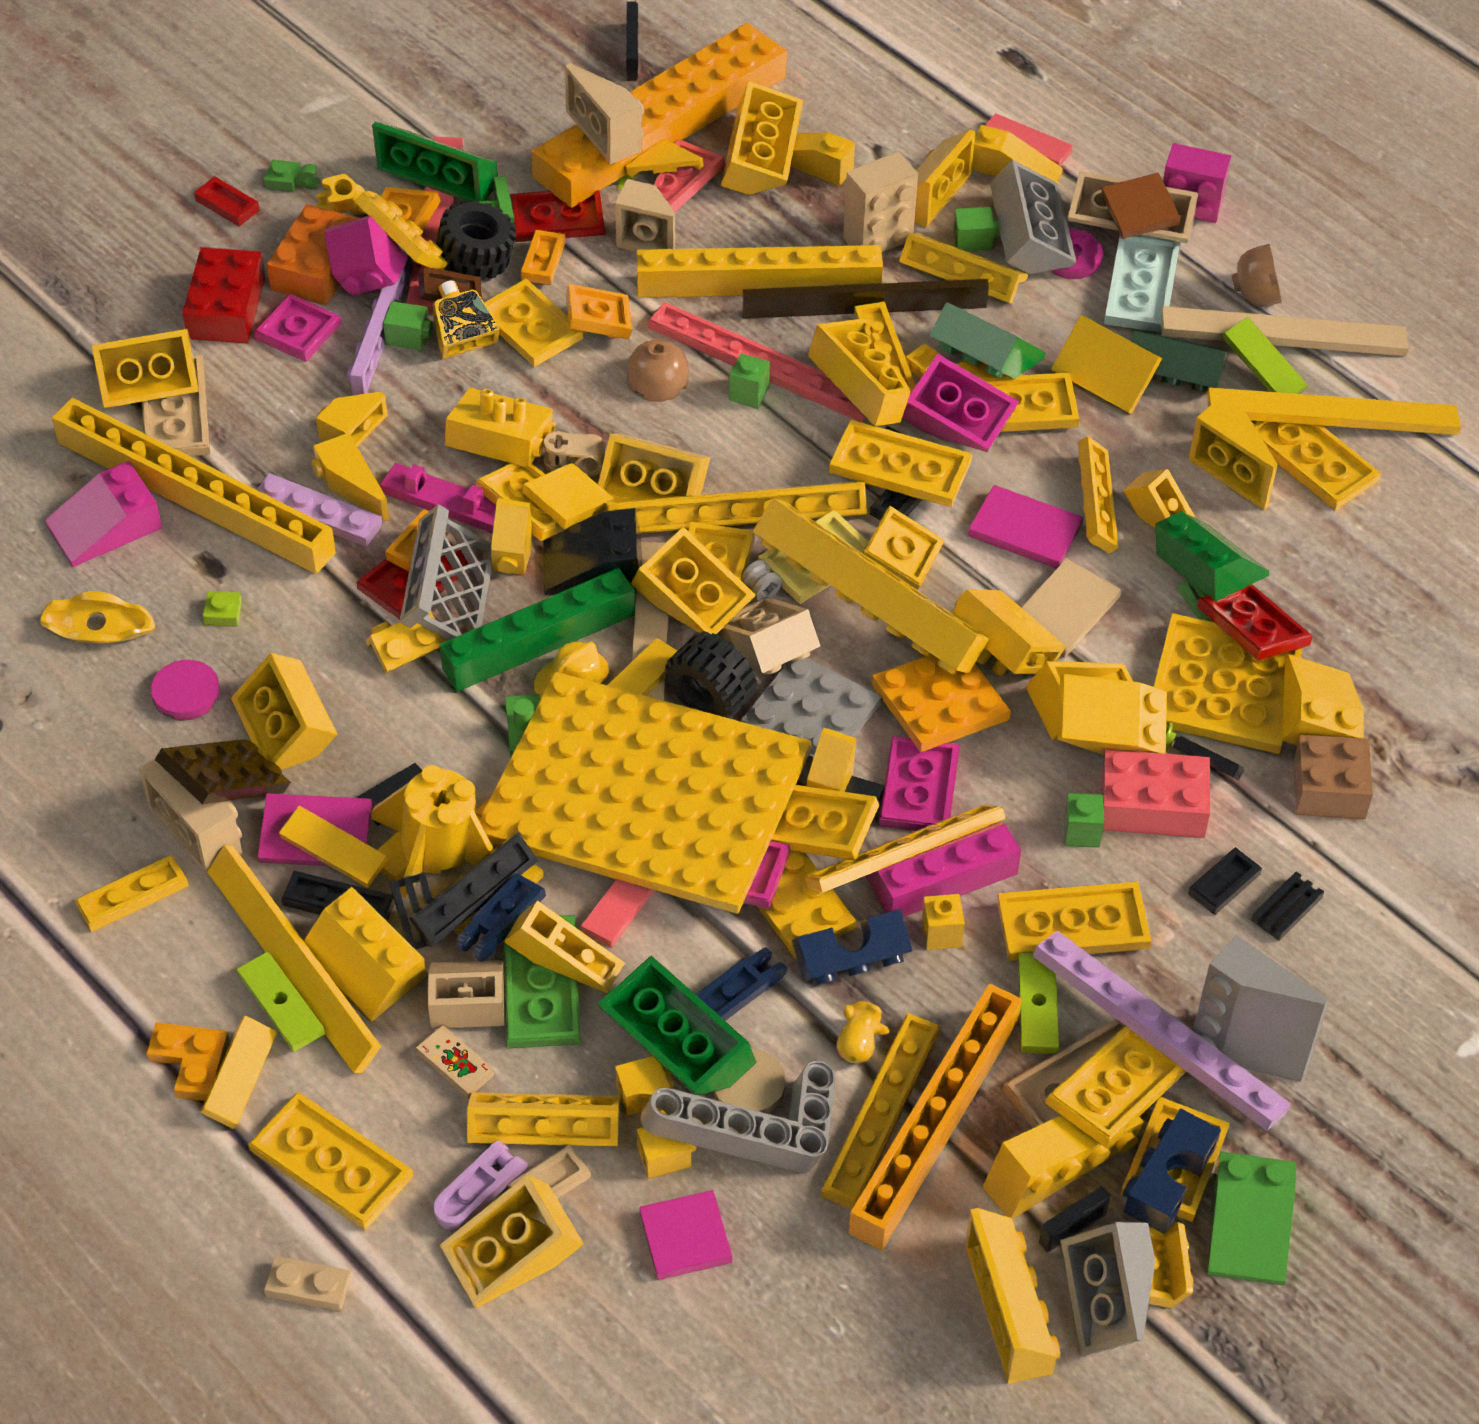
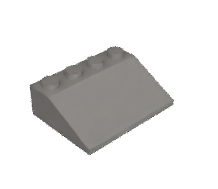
(1259, 1012)

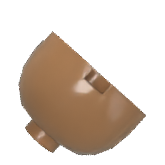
(1257, 277)
(658, 370)

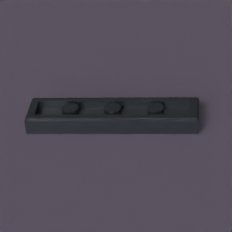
(472, 889)

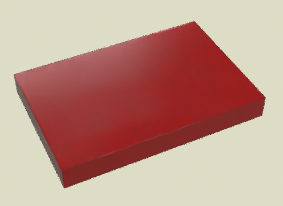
(548, 213)
(388, 583)
(1255, 623)

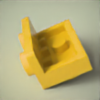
(400, 645)
(1172, 1273)

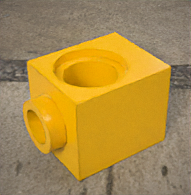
(942, 921)

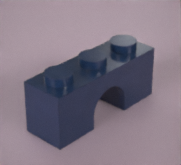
(883, 940)
(1185, 1145)

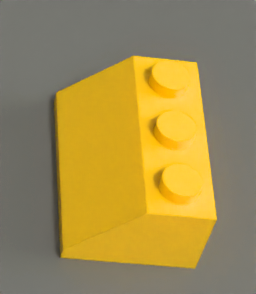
(943, 175)
(145, 368)
(650, 470)
(283, 712)
(364, 954)

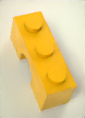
(635, 1085)

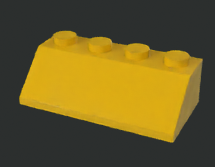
(761, 140)
(1010, 1296)

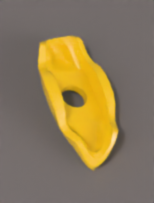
(70, 618)

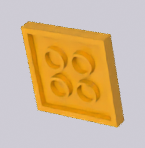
(938, 704)

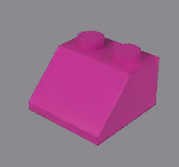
(363, 256)

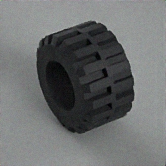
(476, 239)
(711, 675)

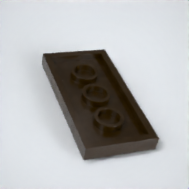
(223, 770)

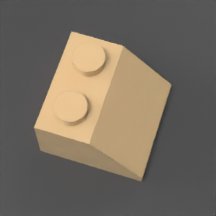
(643, 218)

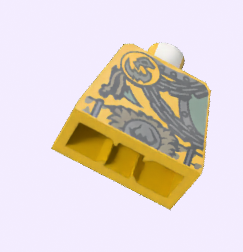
(462, 321)

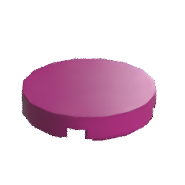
(1087, 254)
(185, 689)

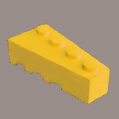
(860, 369)
(1046, 1161)

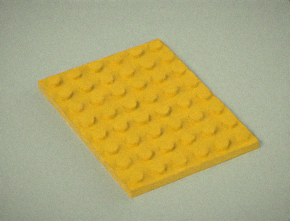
(646, 791)

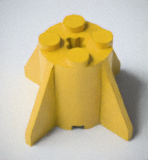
(435, 822)

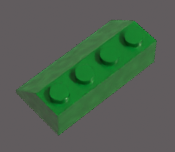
(433, 163)
(678, 1029)

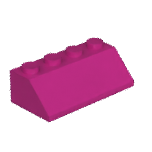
(948, 869)

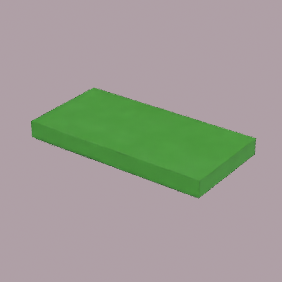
(539, 1003)

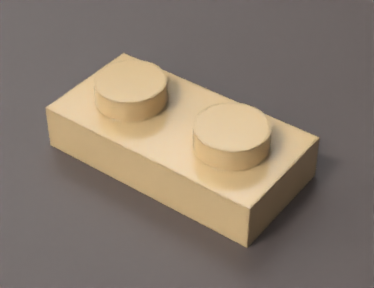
(307, 1283)

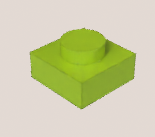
(222, 608)

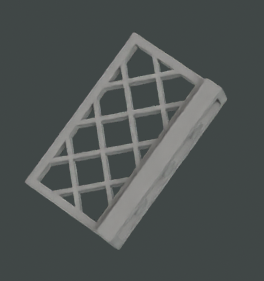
(428, 569)

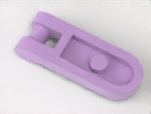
(477, 1186)

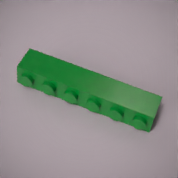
(537, 629)

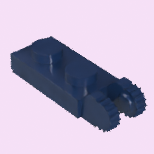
(499, 916)
(741, 984)

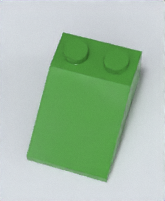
(1251, 1218)

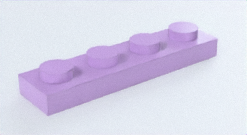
(345, 519)

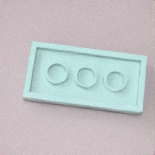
(1141, 282)

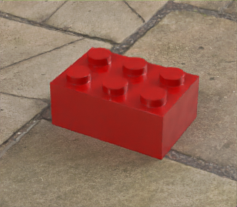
(224, 295)

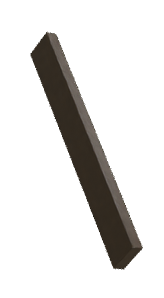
(844, 298)

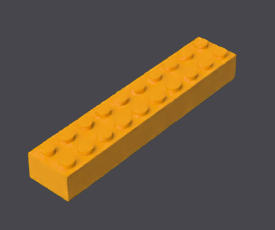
(673, 106)

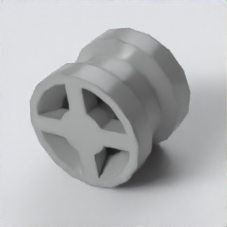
(761, 580)

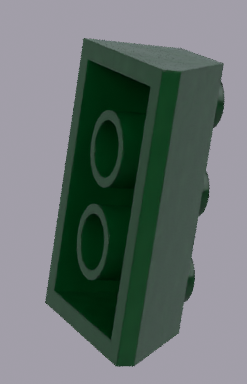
(1184, 360)

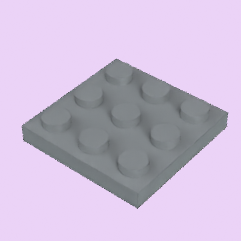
(812, 698)

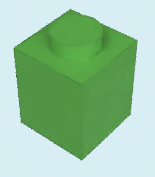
(975, 228)
(407, 325)
(749, 380)
(1083, 820)

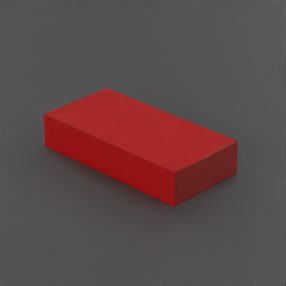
(226, 201)

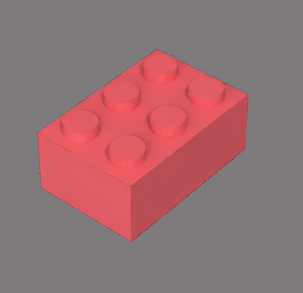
(1156, 793)

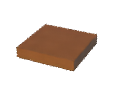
(1140, 205)

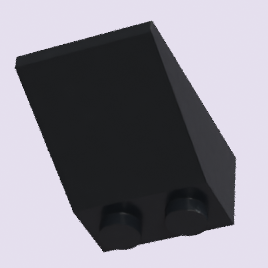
(592, 549)

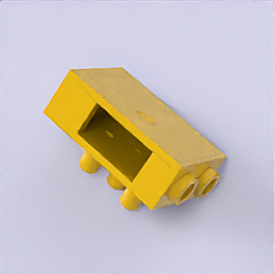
(498, 427)
(1013, 634)

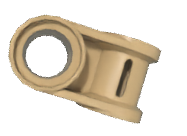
(582, 450)

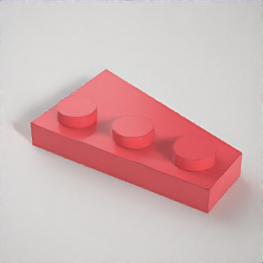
(686, 181)

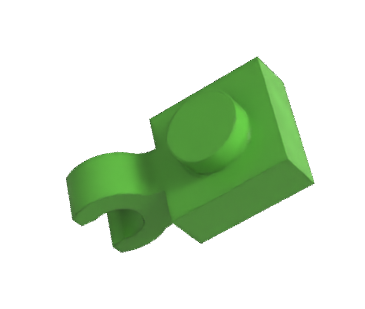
(288, 175)

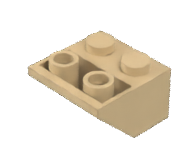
(466, 994)

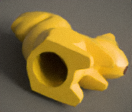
(341, 195)

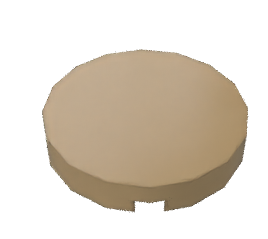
(759, 1088)

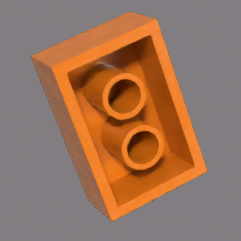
(302, 258)

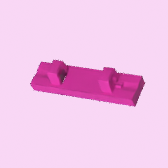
(463, 504)

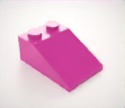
(958, 406)
(104, 515)

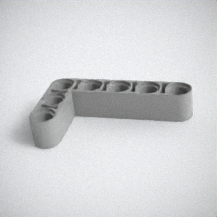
(752, 1126)

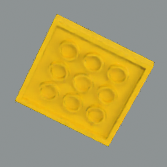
(1220, 687)

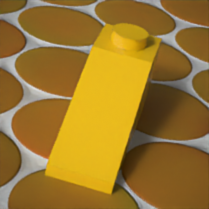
(998, 147)
(823, 156)
(348, 474)
(563, 948)

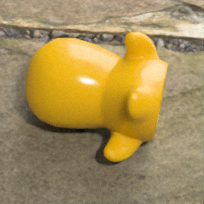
(857, 1035)

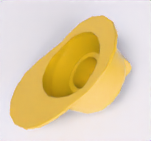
(576, 660)

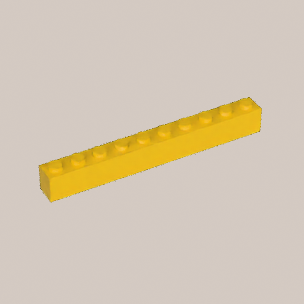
(196, 486)

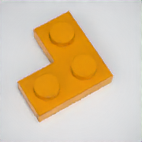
(195, 1049)

